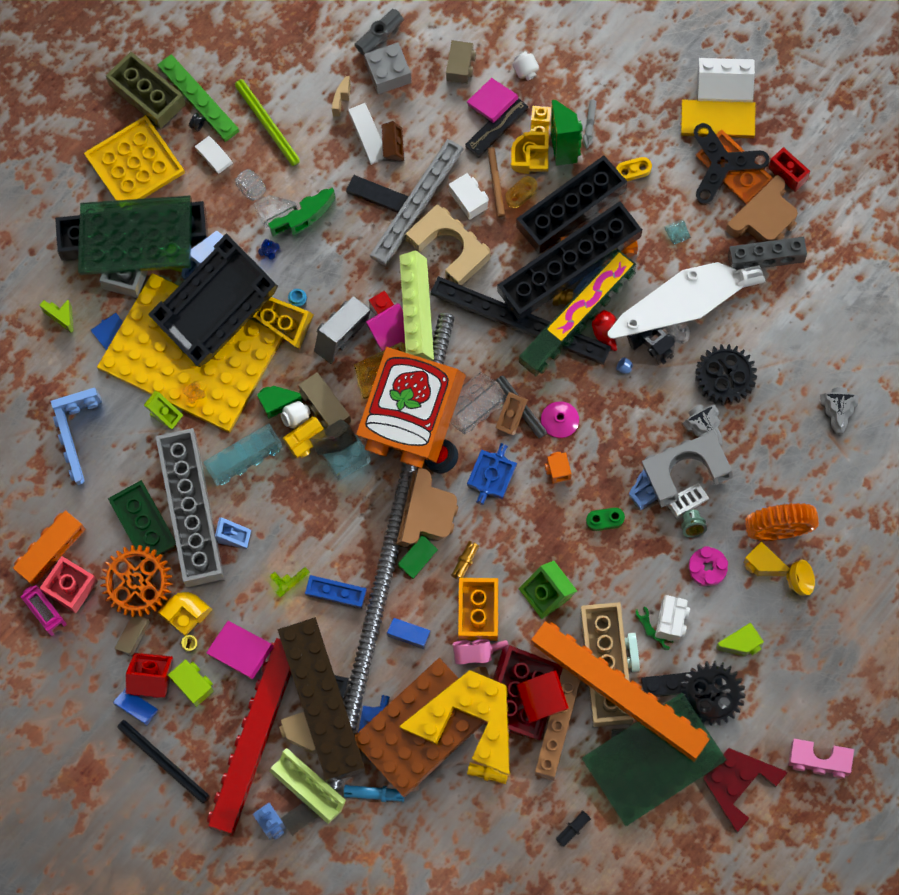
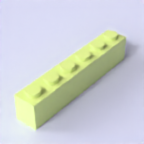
(416, 305)

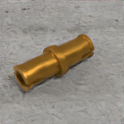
(465, 560)

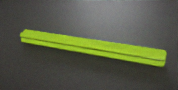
(267, 122)

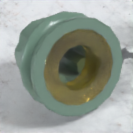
(693, 526)

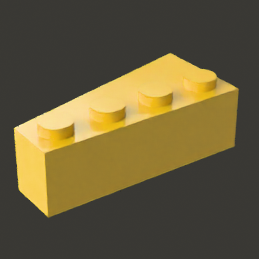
(285, 320)

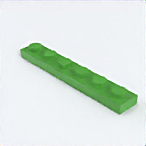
(198, 98)

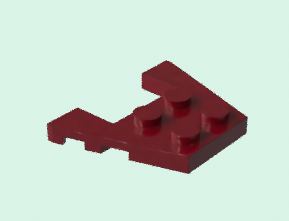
(733, 778)

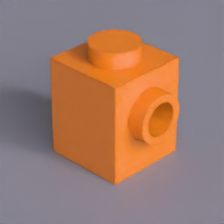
(558, 467)

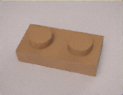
(511, 413)

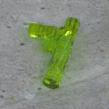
(288, 581)

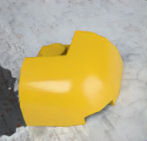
(530, 152)
(184, 611)

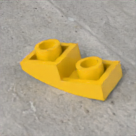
(540, 119)

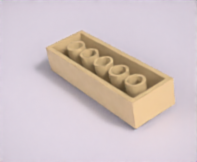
(605, 638)

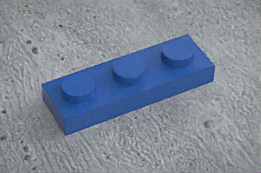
(336, 591)

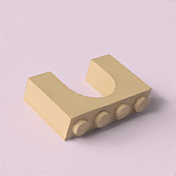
(440, 223)

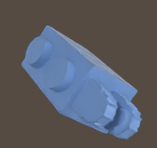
(270, 822)

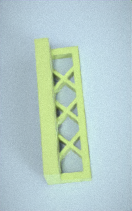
(308, 786)

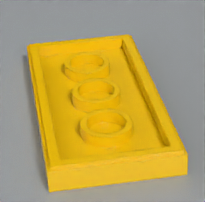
(734, 118)

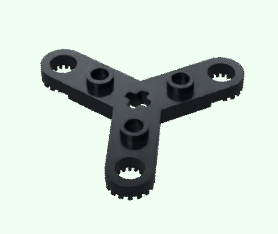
(715, 152)

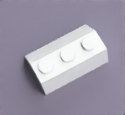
(725, 80)

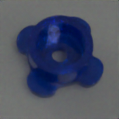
(268, 244)

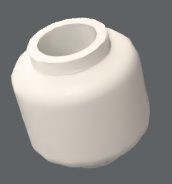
(525, 66)
(295, 414)

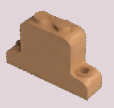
(766, 215)
(426, 511)

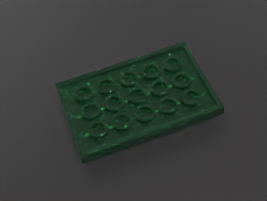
(135, 235)
(643, 770)

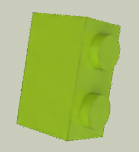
(191, 682)

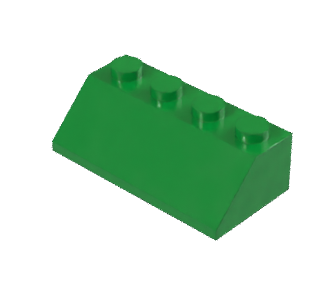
(565, 134)

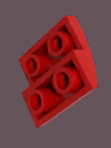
(542, 696)

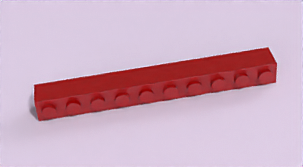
(251, 742)

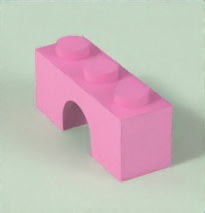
(803, 758)

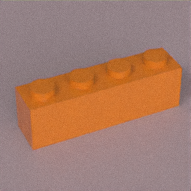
(48, 548)

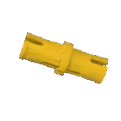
(486, 773)

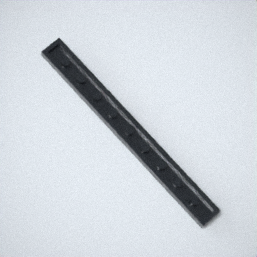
(502, 313)

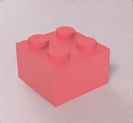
(68, 584)

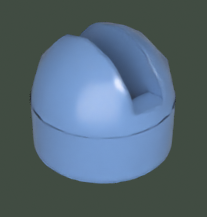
(624, 366)

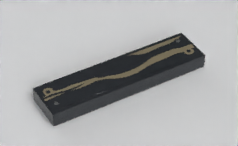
(492, 131)

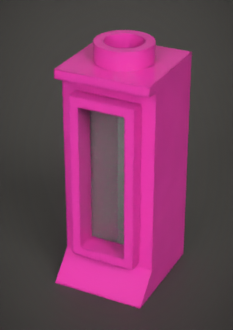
(42, 608)

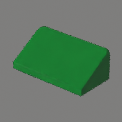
(417, 557)

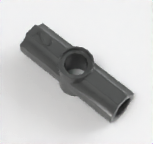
(386, 25)

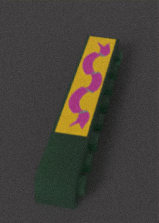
(577, 314)

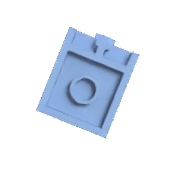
(72, 405)

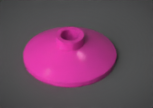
(560, 428)

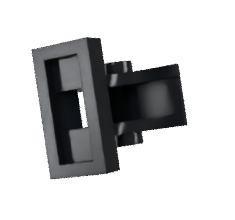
(660, 348)

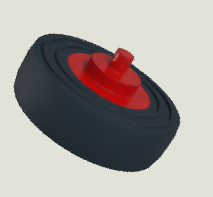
(447, 458)

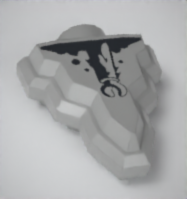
(839, 406)
(704, 420)

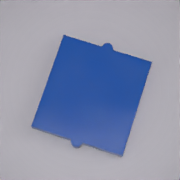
(107, 330)

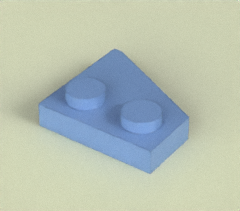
(642, 492)

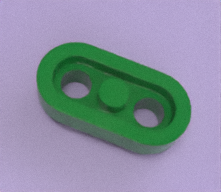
(606, 521)

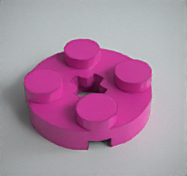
(708, 577)

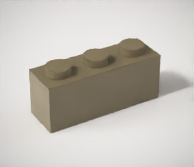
(323, 401)

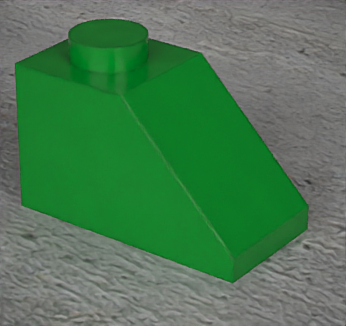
(275, 398)

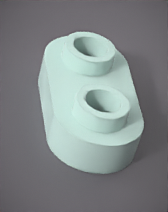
(633, 659)

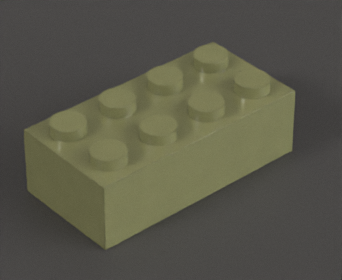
(145, 90)

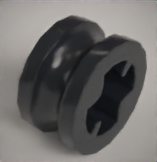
(197, 122)

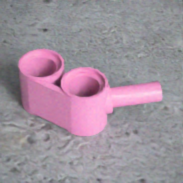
(478, 652)

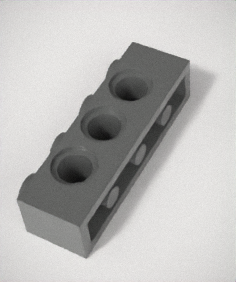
(768, 253)

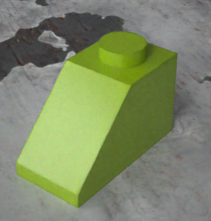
(742, 642)

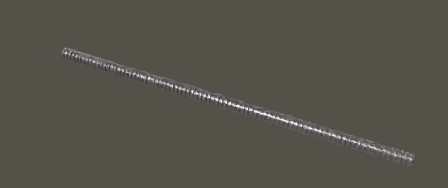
(387, 562)

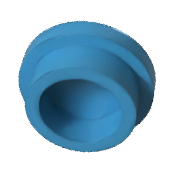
(297, 297)

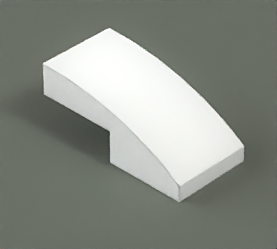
(213, 154)

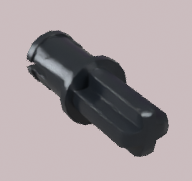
(573, 828)

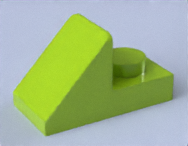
(61, 315)
(163, 410)

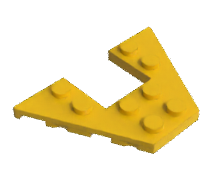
(479, 698)

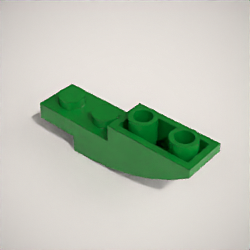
(310, 211)

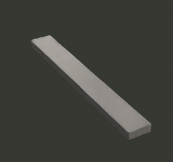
(416, 202)

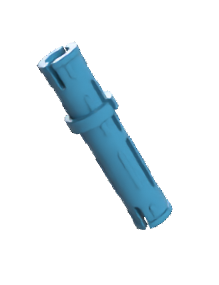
(373, 793)

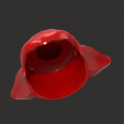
(601, 325)

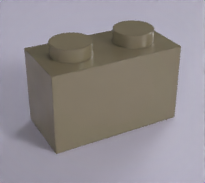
(459, 62)

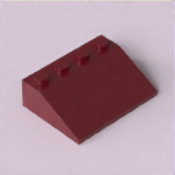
(512, 669)

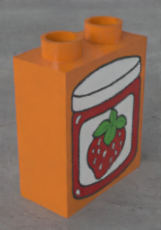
(410, 407)

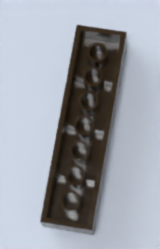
(321, 700)

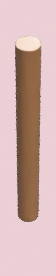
(496, 182)

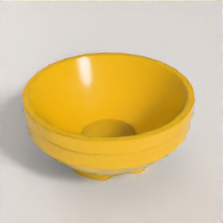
(801, 577)

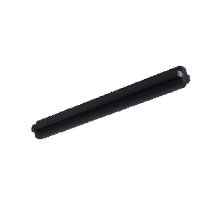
(163, 761)

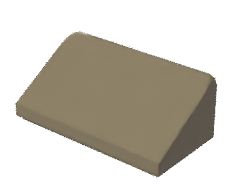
(132, 635)

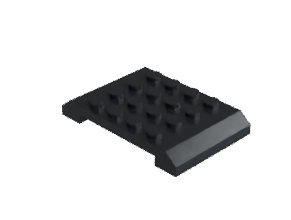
(214, 301)

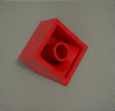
(148, 675)

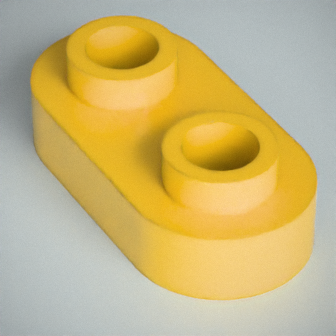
(632, 168)

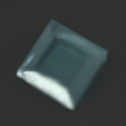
(677, 231)

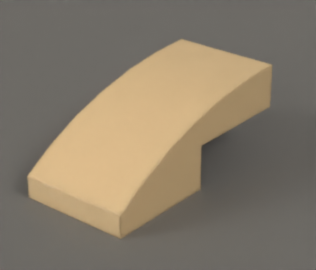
(342, 94)

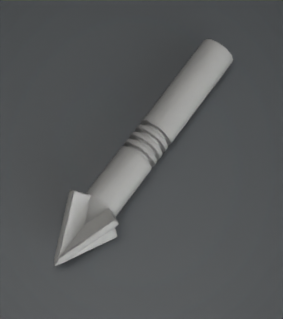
(587, 138)

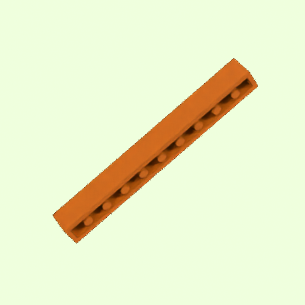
(619, 691)

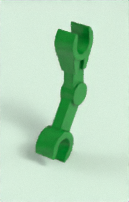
(649, 631)

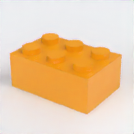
(478, 609)

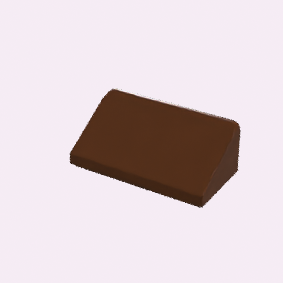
(392, 141)

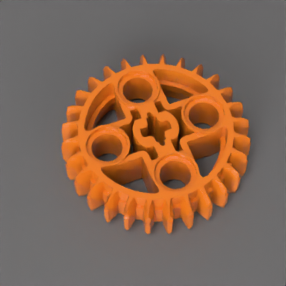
(782, 522)
(114, 568)

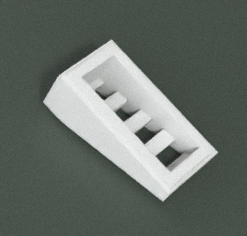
(684, 494)

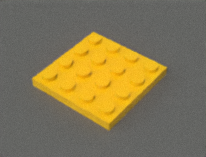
(134, 161)

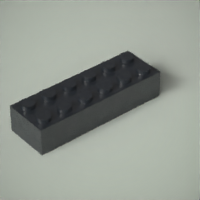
(571, 204)

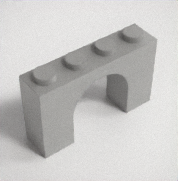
(704, 448)

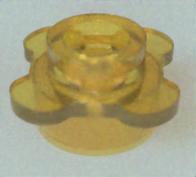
(193, 387)

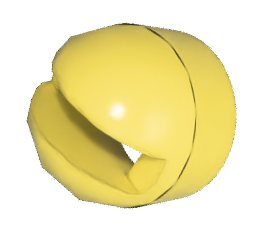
(193, 644)

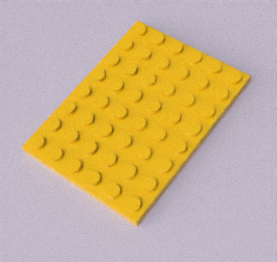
(153, 361)

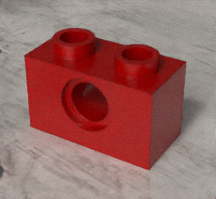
(789, 169)

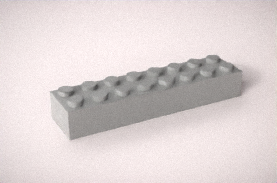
(189, 508)

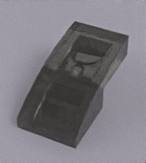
(299, 818)

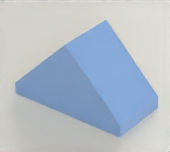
(232, 534)

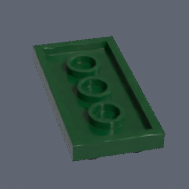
(142, 519)

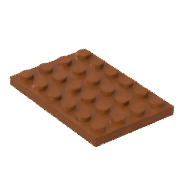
(402, 755)

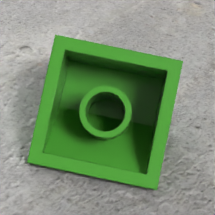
(547, 589)

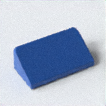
(408, 633)
(135, 707)

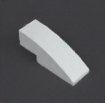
(367, 133)

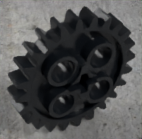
(742, 368)
(708, 675)

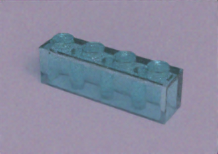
(243, 454)

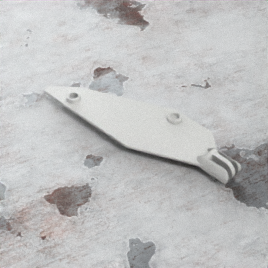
(686, 297)

